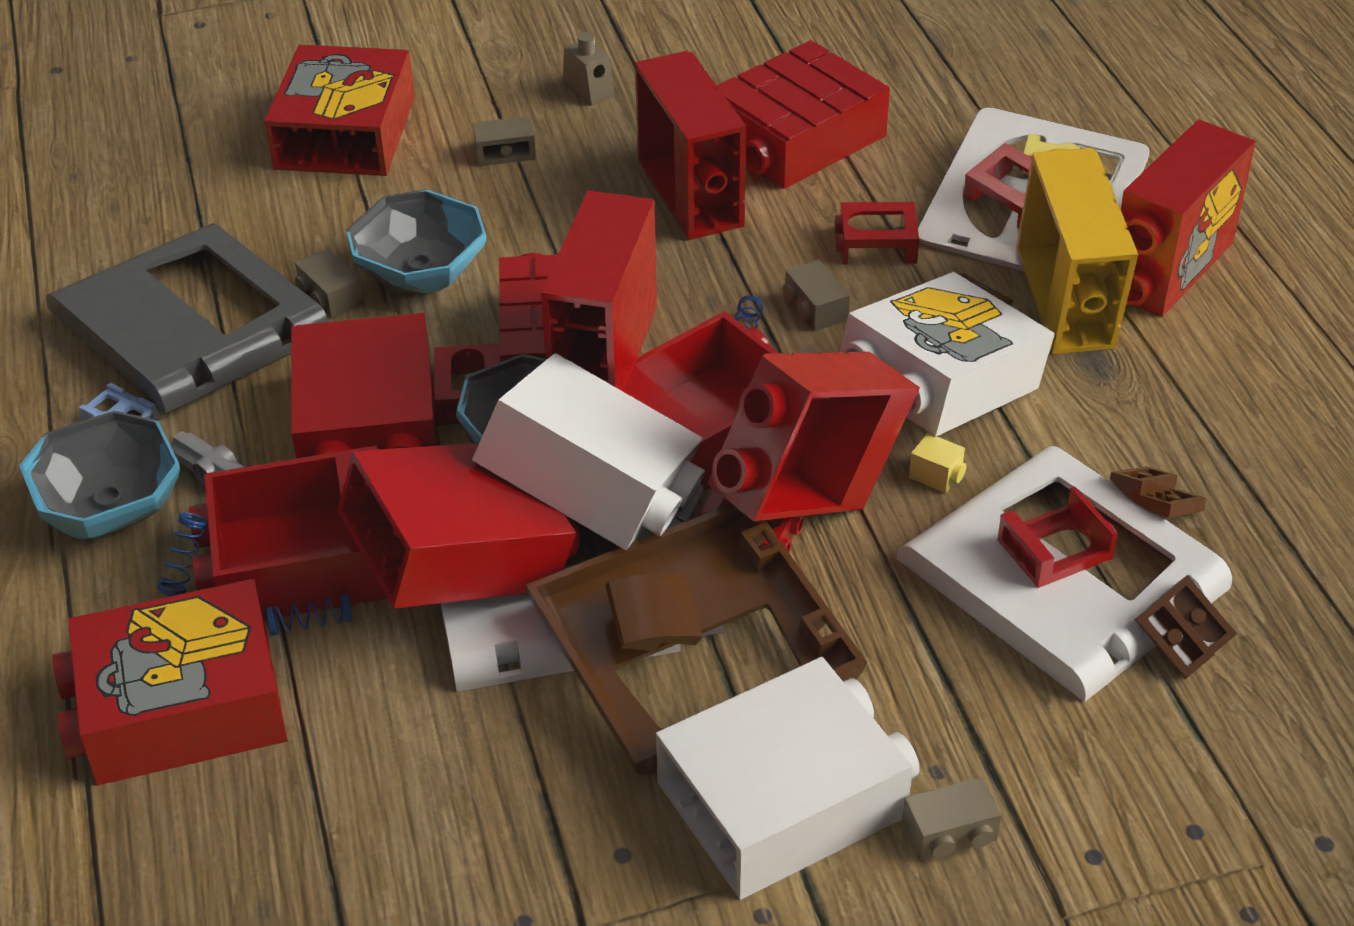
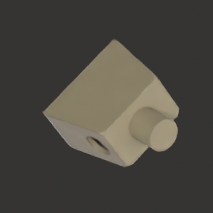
(588, 70)

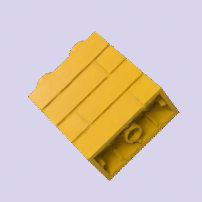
(1075, 250)

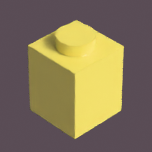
(937, 463)

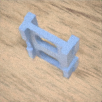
(125, 403)

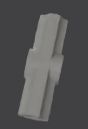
(201, 456)

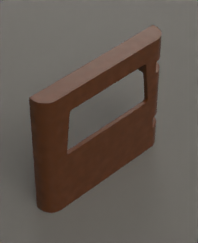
(726, 582)

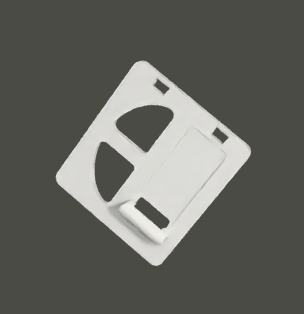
(990, 130)

